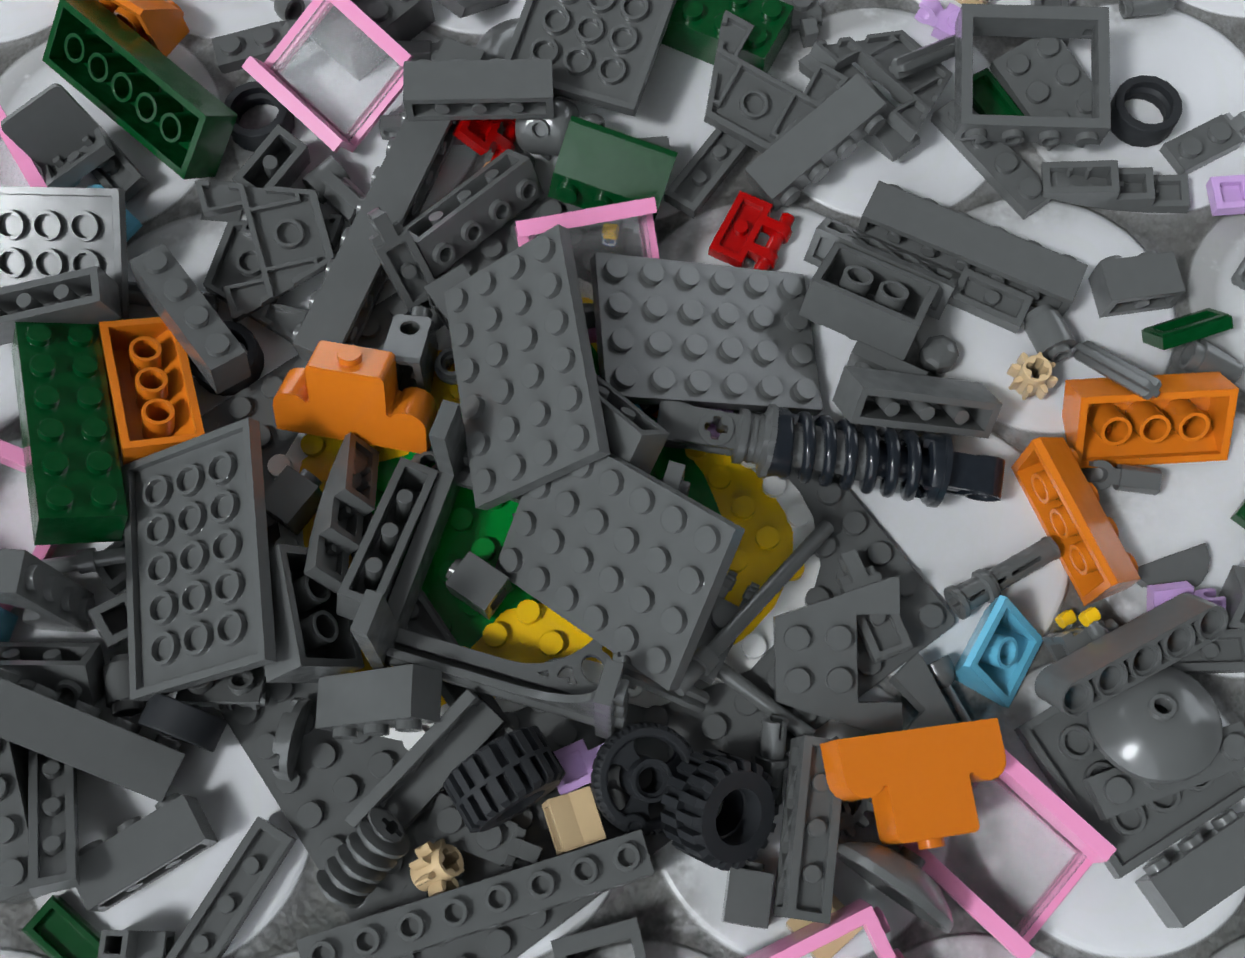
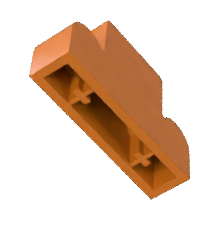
(357, 393)
(918, 777)

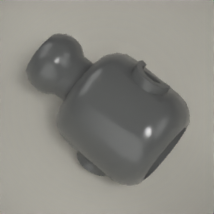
(547, 134)

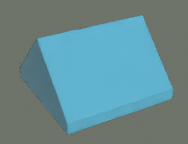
(998, 652)

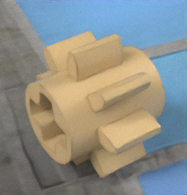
(1041, 371)
(436, 867)

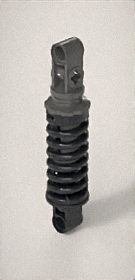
(797, 442)

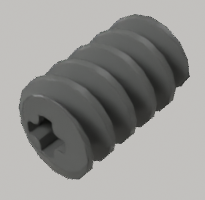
(363, 859)

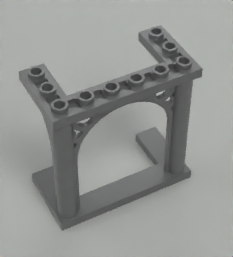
(382, 625)

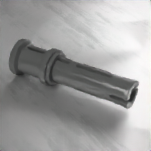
(988, 584)

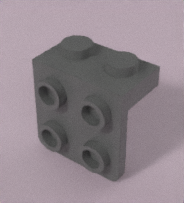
(59, 137)

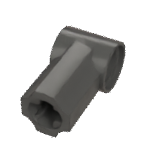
(334, 188)

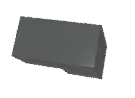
(135, 944)

